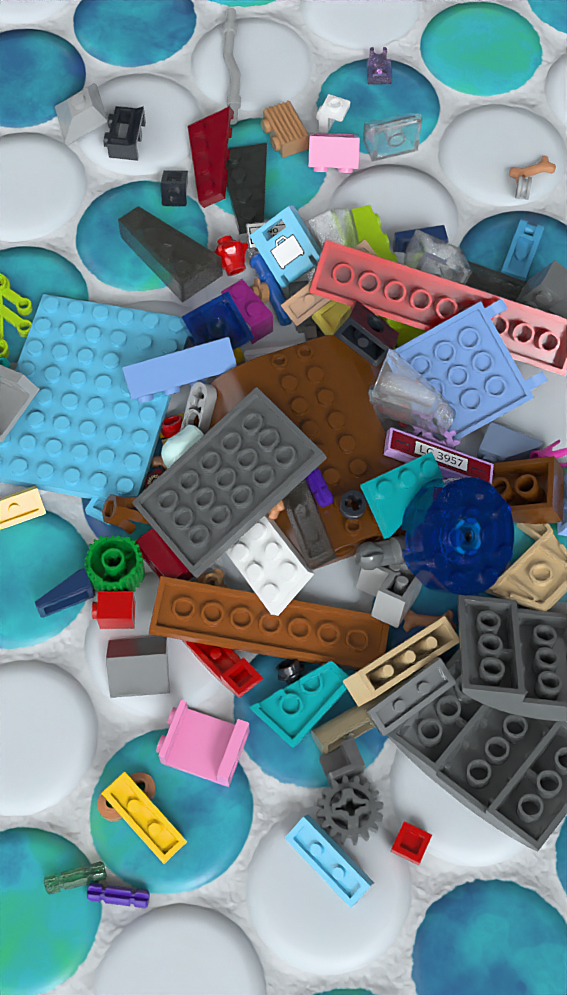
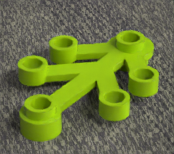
(10, 316)

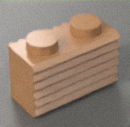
(285, 129)

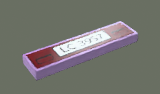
(451, 462)

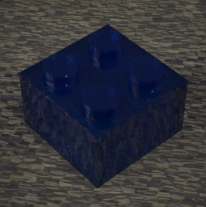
(216, 321)

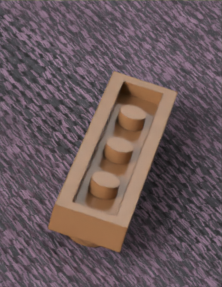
(304, 304)

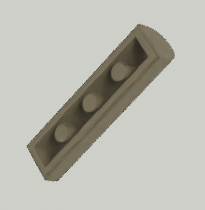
(345, 726)

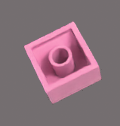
(334, 151)

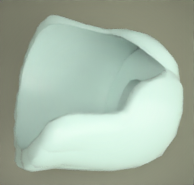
(179, 444)

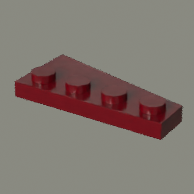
(209, 155)

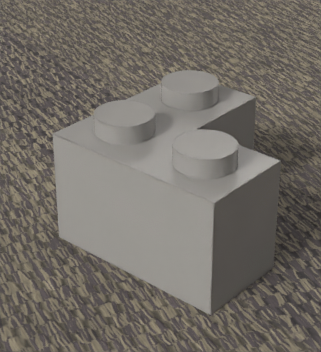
(394, 591)

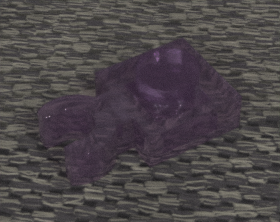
(379, 68)

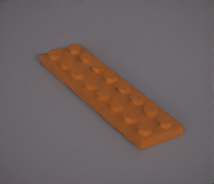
(243, 623)

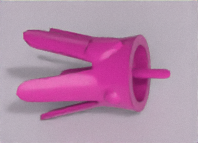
(547, 452)

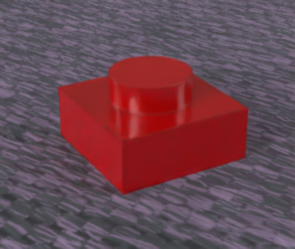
(411, 843)

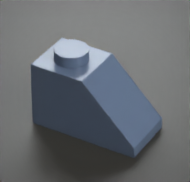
(505, 445)

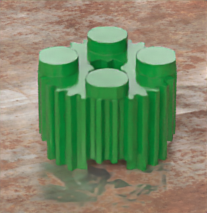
(121, 553)

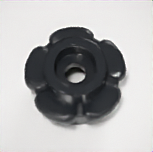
(289, 670)

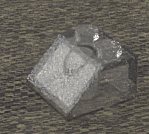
(392, 136)

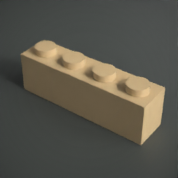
(401, 661)

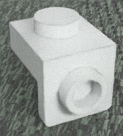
(332, 109)

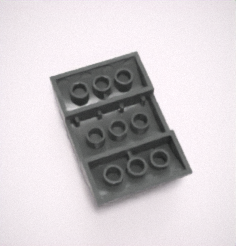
(513, 657)
(491, 761)

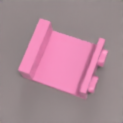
(202, 744)

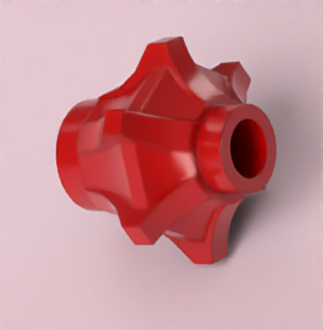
(232, 255)

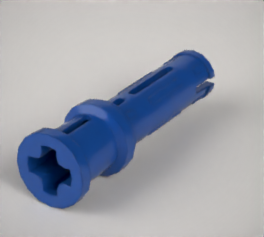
(276, 293)

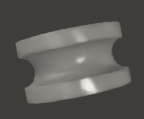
(523, 187)

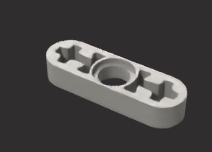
(206, 403)

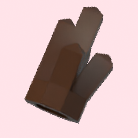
(119, 510)

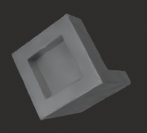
(342, 762)

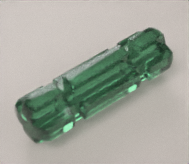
(75, 877)

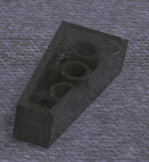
(171, 255)

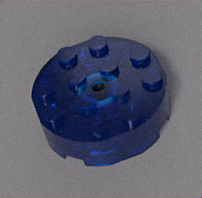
(458, 535)

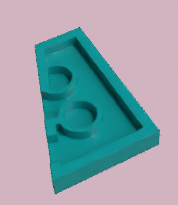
(394, 490)
(302, 705)

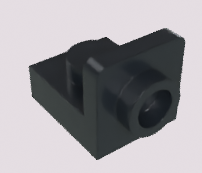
(174, 188)

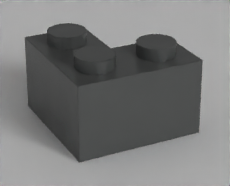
(547, 290)

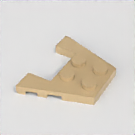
(538, 575)

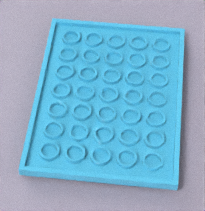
(82, 426)

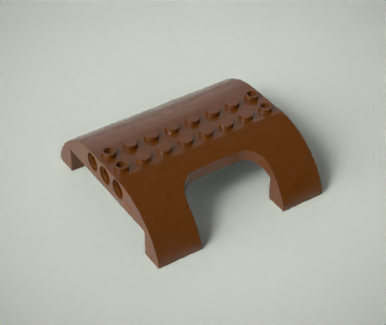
(326, 395)

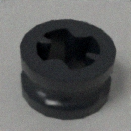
(357, 497)

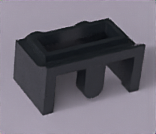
(120, 147)

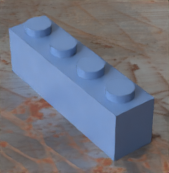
(178, 369)

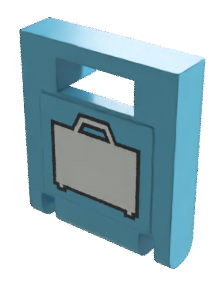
(290, 250)

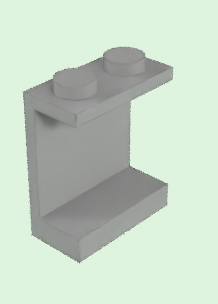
(15, 396)

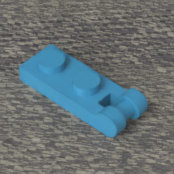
(522, 250)

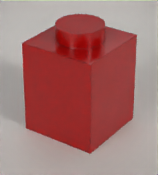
(115, 610)

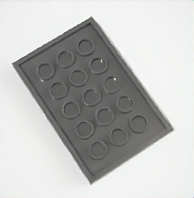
(228, 481)

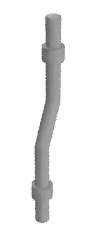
(230, 32)

